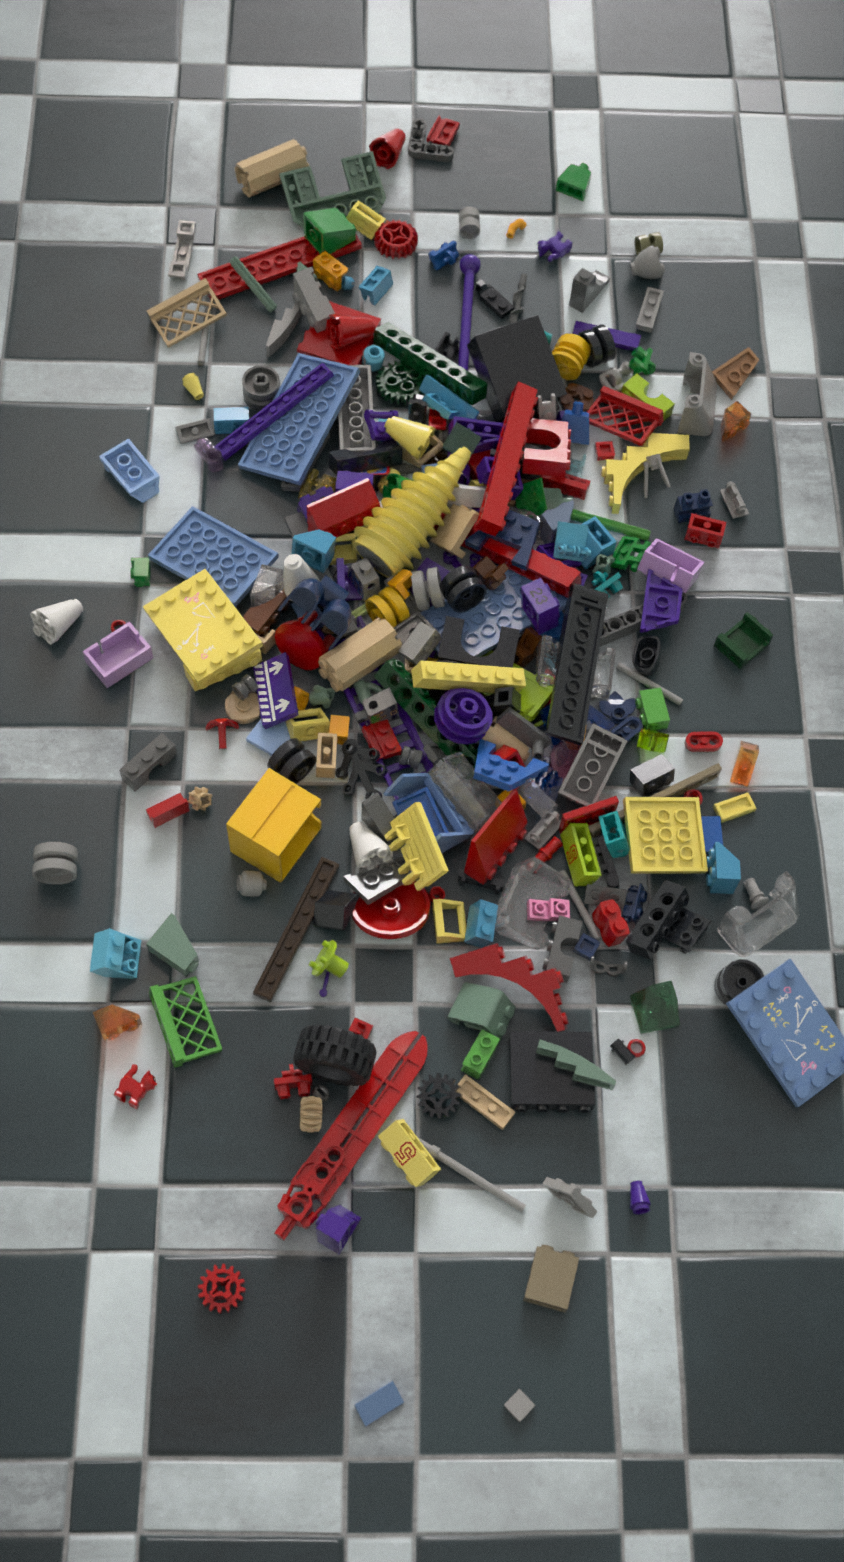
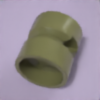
(644, 241)

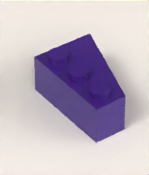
(488, 430)
(336, 1227)

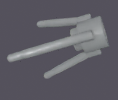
(654, 463)

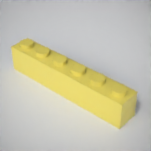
(475, 677)

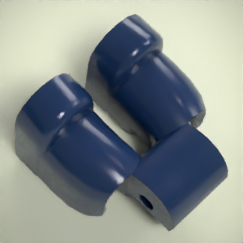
(330, 596)

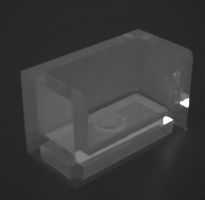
(537, 798)

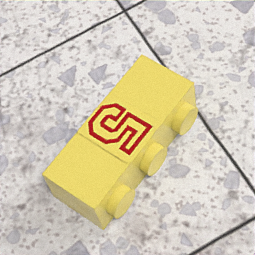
(409, 1153)

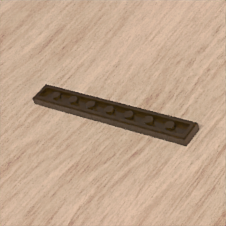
(295, 930)

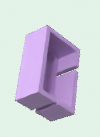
(671, 564)
(122, 654)

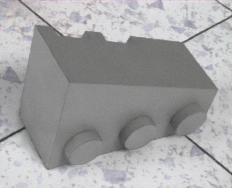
(311, 300)

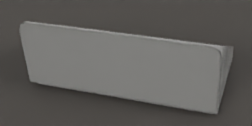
(194, 430)

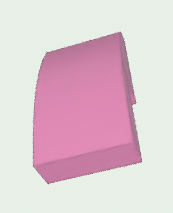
(547, 910)

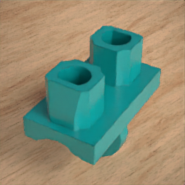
(613, 582)

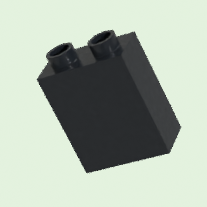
(515, 355)

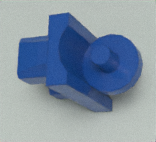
(445, 255)

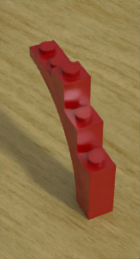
(519, 970)

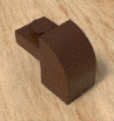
(489, 573)
(527, 647)

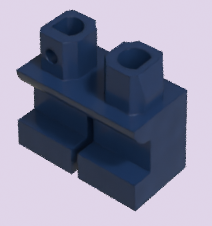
(691, 503)

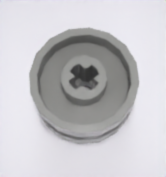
(424, 590)
(55, 863)

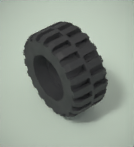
(335, 1055)

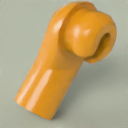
(519, 223)

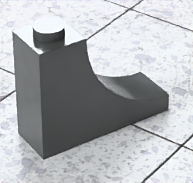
(586, 288)

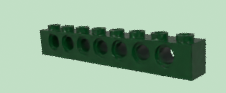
(430, 362)
(412, 705)

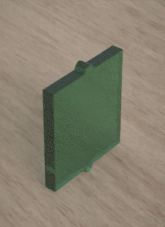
(461, 437)

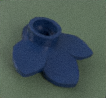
(617, 706)

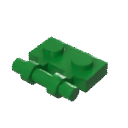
(625, 553)

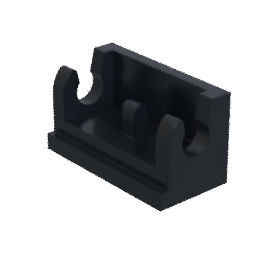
(447, 347)

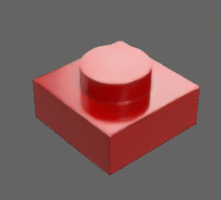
(604, 450)

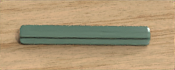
(253, 284)

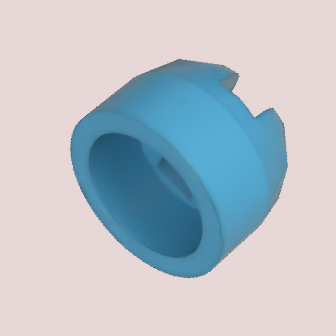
(347, 283)

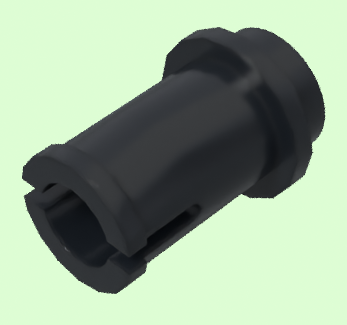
(622, 1051)

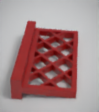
(629, 406)

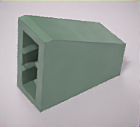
(173, 946)

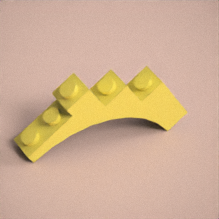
(620, 472)

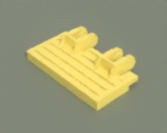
(421, 848)

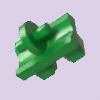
(642, 362)

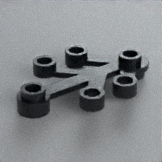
(359, 768)

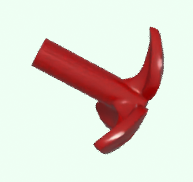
(221, 723)

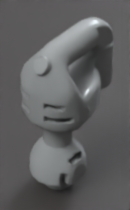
(614, 377)

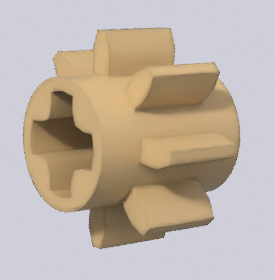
(200, 798)

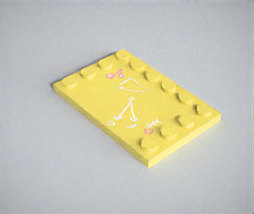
(202, 626)

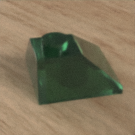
(656, 1007)

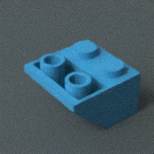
(597, 541)
(723, 870)

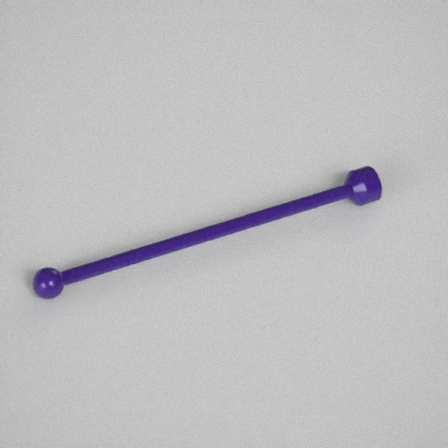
(469, 267)

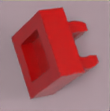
(361, 1027)

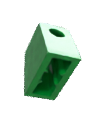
(574, 181)

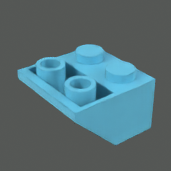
(115, 954)

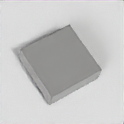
(519, 1405)

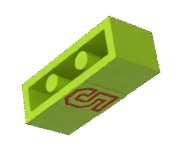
(580, 854)

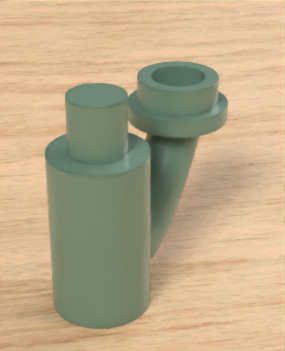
(363, 689)

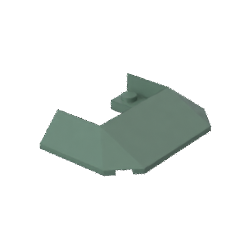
(362, 181)

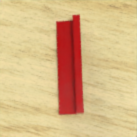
(570, 485)

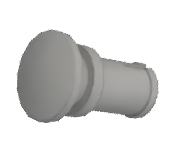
(756, 896)

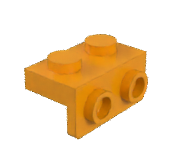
(329, 270)

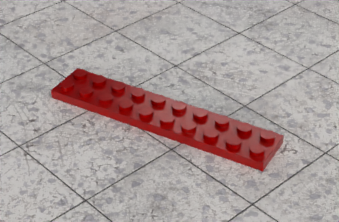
(267, 265)

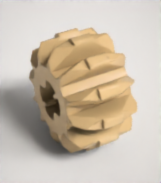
(311, 1114)

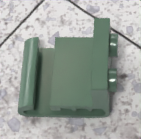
(482, 1009)

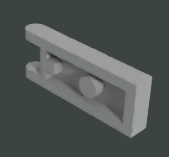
(546, 409)

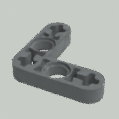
(419, 145)

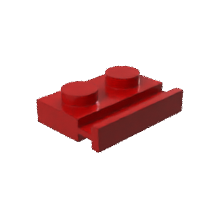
(443, 131)
(381, 737)

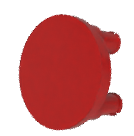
(301, 643)

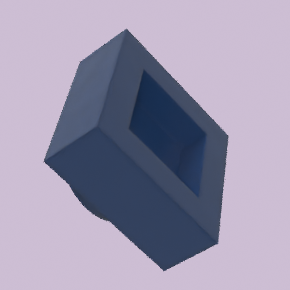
(586, 946)

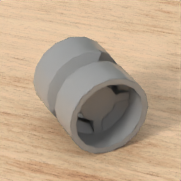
(469, 222)

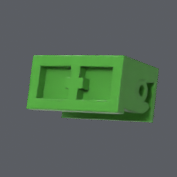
(652, 709)
(480, 1054)

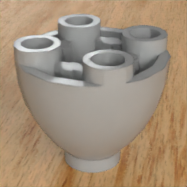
(648, 264)

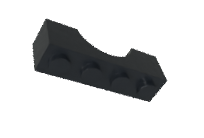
(384, 455)
(502, 699)

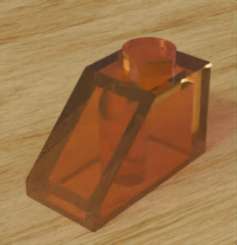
(744, 763)

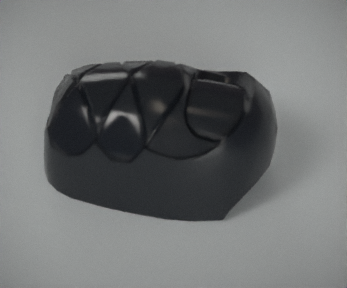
(647, 655)

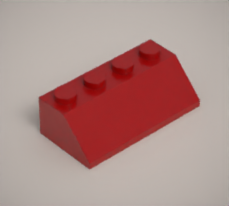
(343, 509)

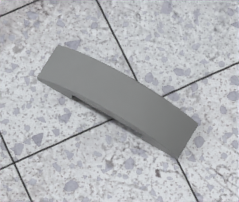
(183, 249)

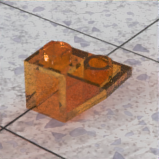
(734, 419)
(116, 1020)

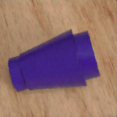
(638, 1198)

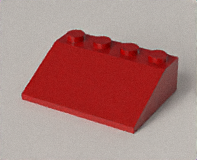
(496, 839)

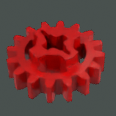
(214, 1295)

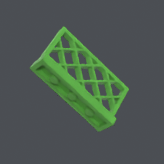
(167, 1025)

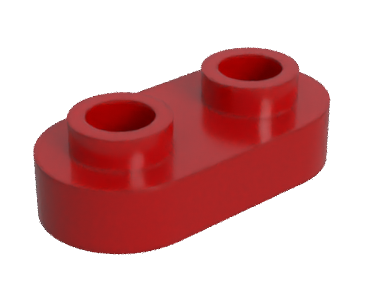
(703, 741)

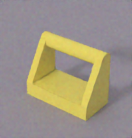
(363, 222)
(345, 551)
(308, 729)
(441, 935)

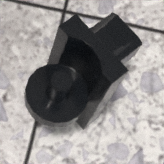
(417, 409)

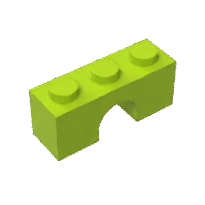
(638, 387)

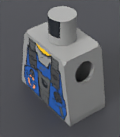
(364, 576)

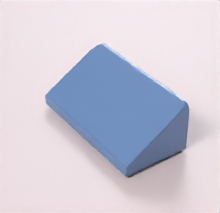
(379, 1403)

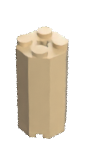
(263, 169)
(359, 654)

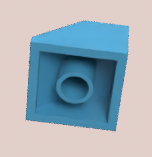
(315, 548)

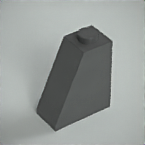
(377, 816)

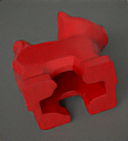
(134, 1089)

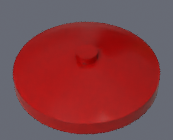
(394, 914)

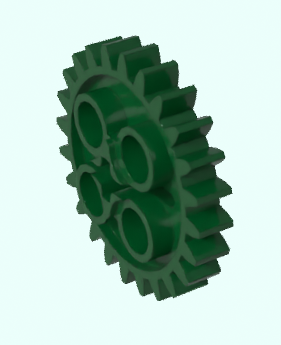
(399, 382)

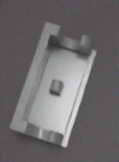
(420, 643)

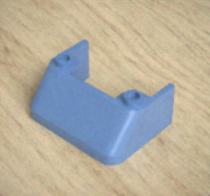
(456, 823)

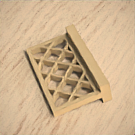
(176, 303)

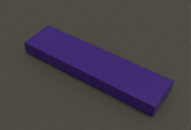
(621, 339)

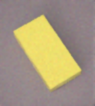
(734, 807)

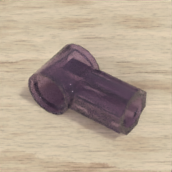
(209, 454)

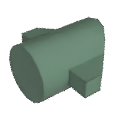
(603, 564)
(321, 696)

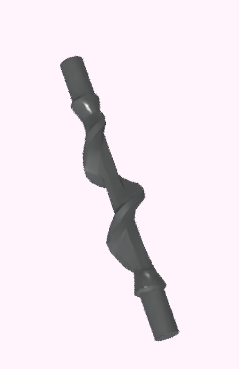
(517, 296)

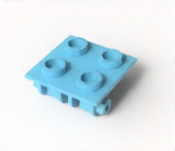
(571, 542)

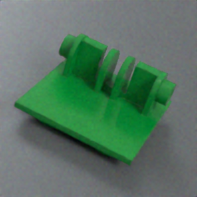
(532, 497)

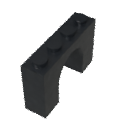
(452, 649)

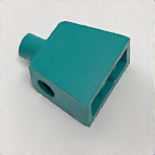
(615, 842)

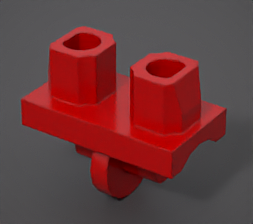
(293, 1079)

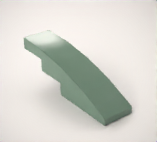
(583, 1069)

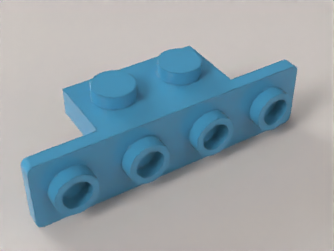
(445, 401)

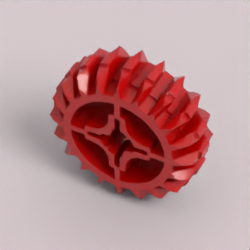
(396, 239)

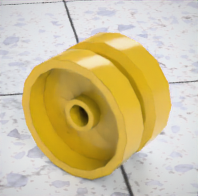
(387, 606)

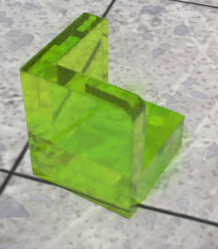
(653, 740)

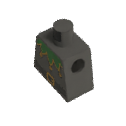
(378, 708)

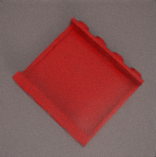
(319, 345)

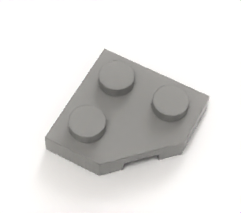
(571, 1195)

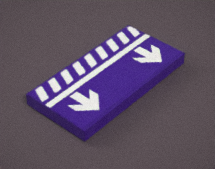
(275, 690)

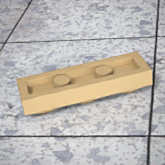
(485, 1102)

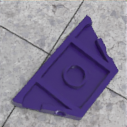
(660, 603)

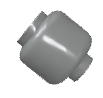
(251, 883)

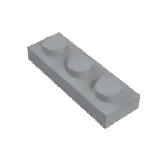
(649, 309)

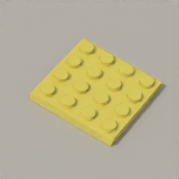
(665, 835)

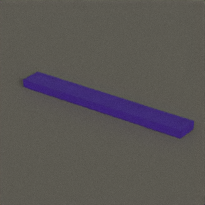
(274, 411)

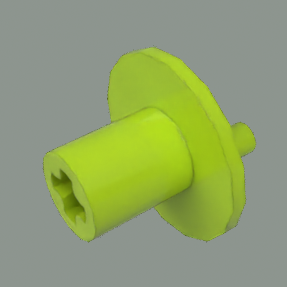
(329, 961)

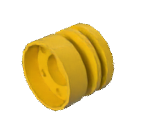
(571, 355)

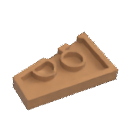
(735, 371)

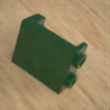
(744, 641)

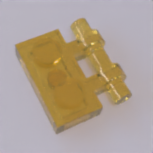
(312, 479)

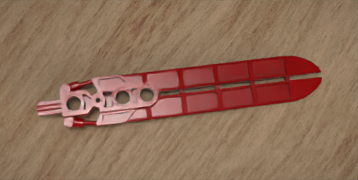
(337, 1171)

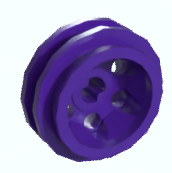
(458, 723)

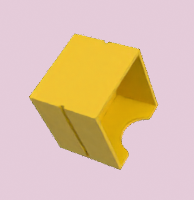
(274, 825)

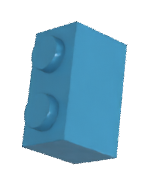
(481, 923)

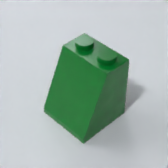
(328, 230)

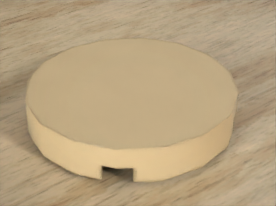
(242, 711)

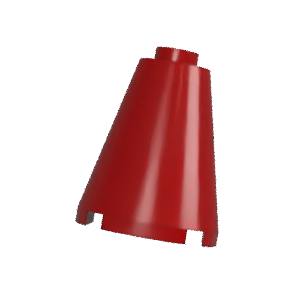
(388, 148)
(348, 329)

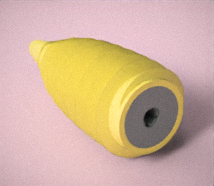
(409, 516)

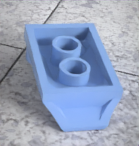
(131, 470)

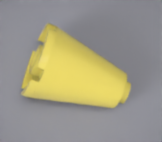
(410, 435)

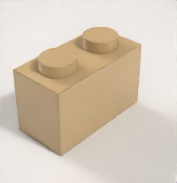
(326, 755)

